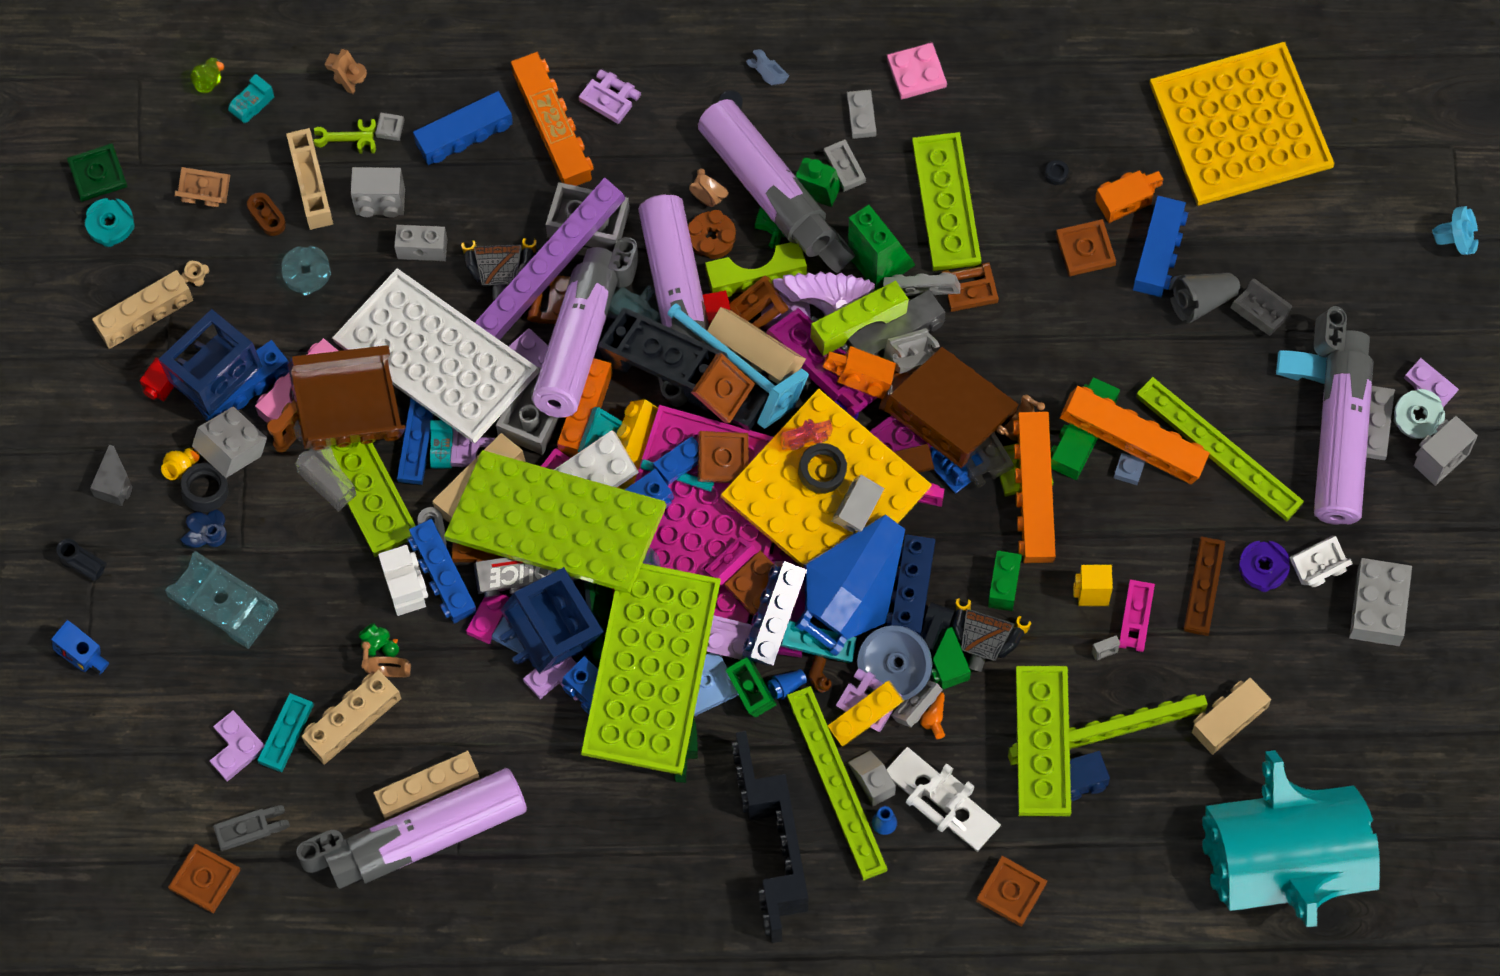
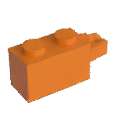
(1127, 194)
(861, 371)

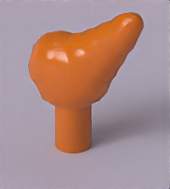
(933, 717)

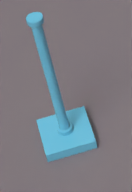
(781, 397)

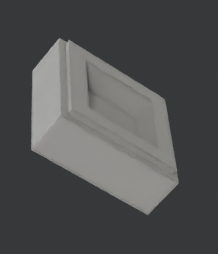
(389, 126)
(1105, 648)

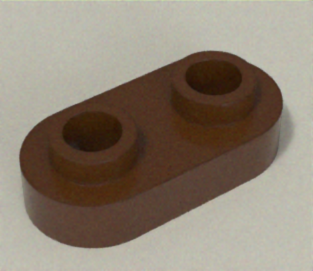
(266, 216)

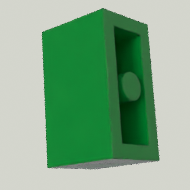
(1004, 581)
(750, 687)

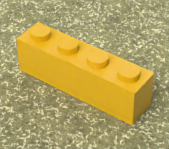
(636, 432)

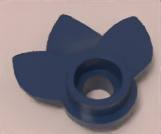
(205, 529)

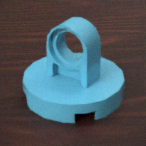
(1458, 231)

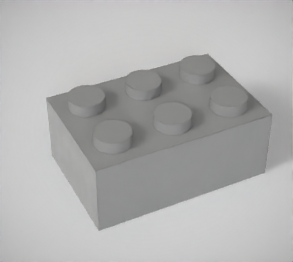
(567, 200)
(526, 423)
(1380, 602)

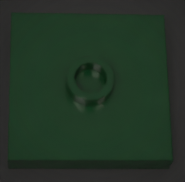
(97, 172)

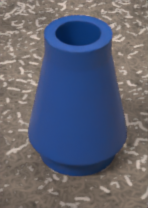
(786, 683)
(882, 825)

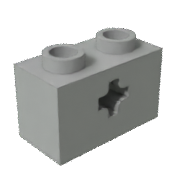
(421, 242)

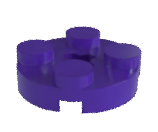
(1264, 551)

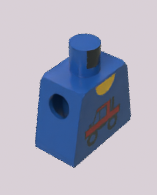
(69, 644)

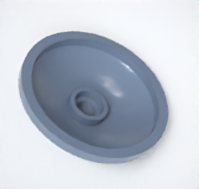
(880, 653)

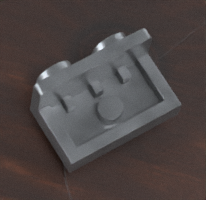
(1262, 307)

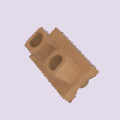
(346, 70)

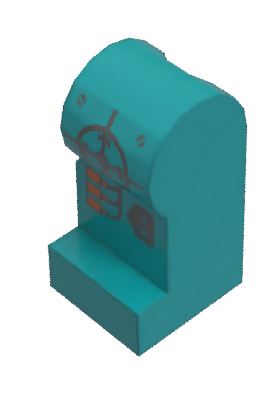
(252, 99)
(441, 444)

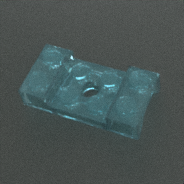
(241, 615)

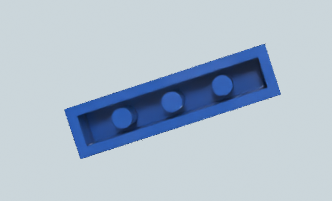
(463, 128)
(1160, 245)

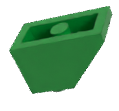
(949, 662)

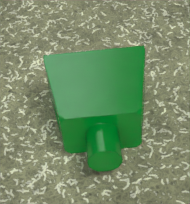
(819, 181)

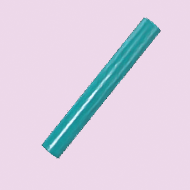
(685, 478)

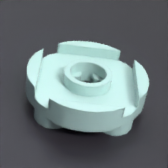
(1414, 400)

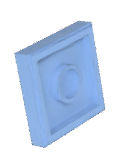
(714, 685)

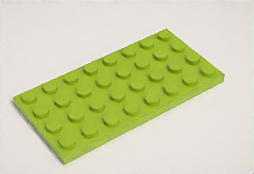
(555, 521)
(651, 669)

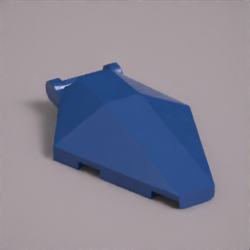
(852, 583)

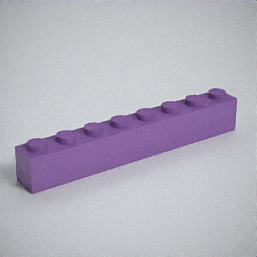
(551, 259)

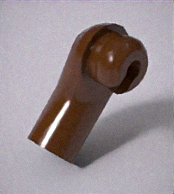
(816, 675)

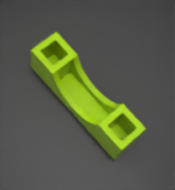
(726, 275)
(836, 328)

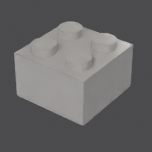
(377, 191)
(229, 442)
(1445, 449)

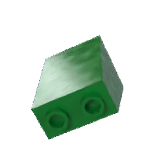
(876, 248)

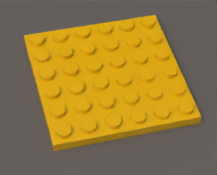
(1241, 123)
(800, 520)

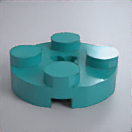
(110, 209)

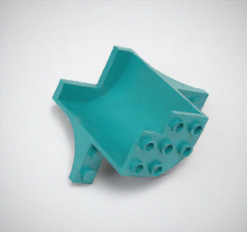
(1291, 845)

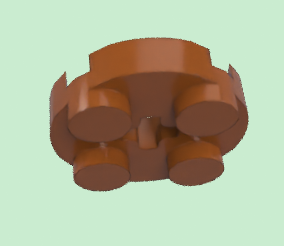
(716, 222)

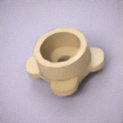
(194, 266)

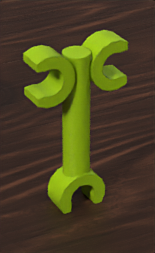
(364, 137)

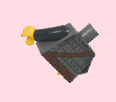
(497, 264)
(985, 635)

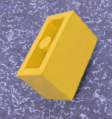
(1093, 585)

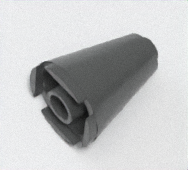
(1201, 293)

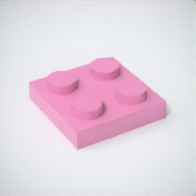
(916, 71)

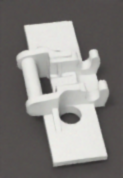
(947, 794)

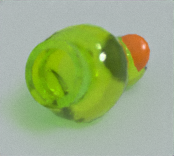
(207, 75)

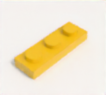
(865, 713)

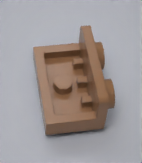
(203, 186)

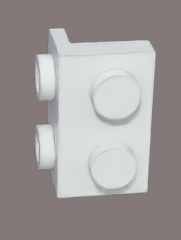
(1320, 562)

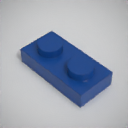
(678, 461)

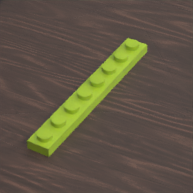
(1221, 449)
(1121, 724)
(837, 783)

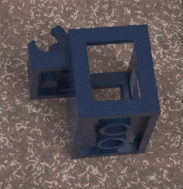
(218, 366)
(549, 621)

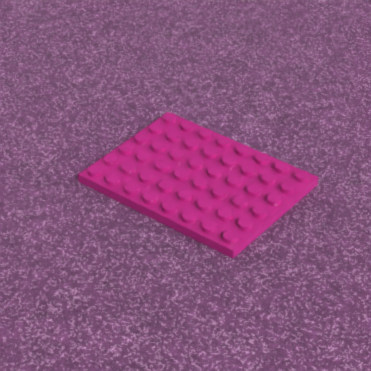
(699, 521)

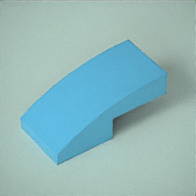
(1301, 364)

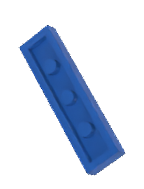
(415, 444)

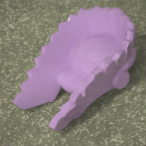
(822, 290)

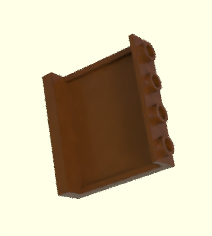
(345, 397)
(950, 406)

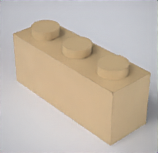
(1230, 715)

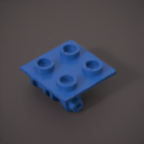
(951, 474)

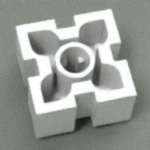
(403, 579)

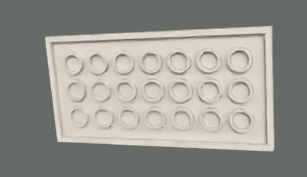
(439, 355)

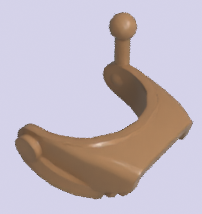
(707, 189)
(1025, 406)
(371, 664)

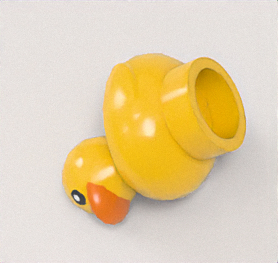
(177, 462)

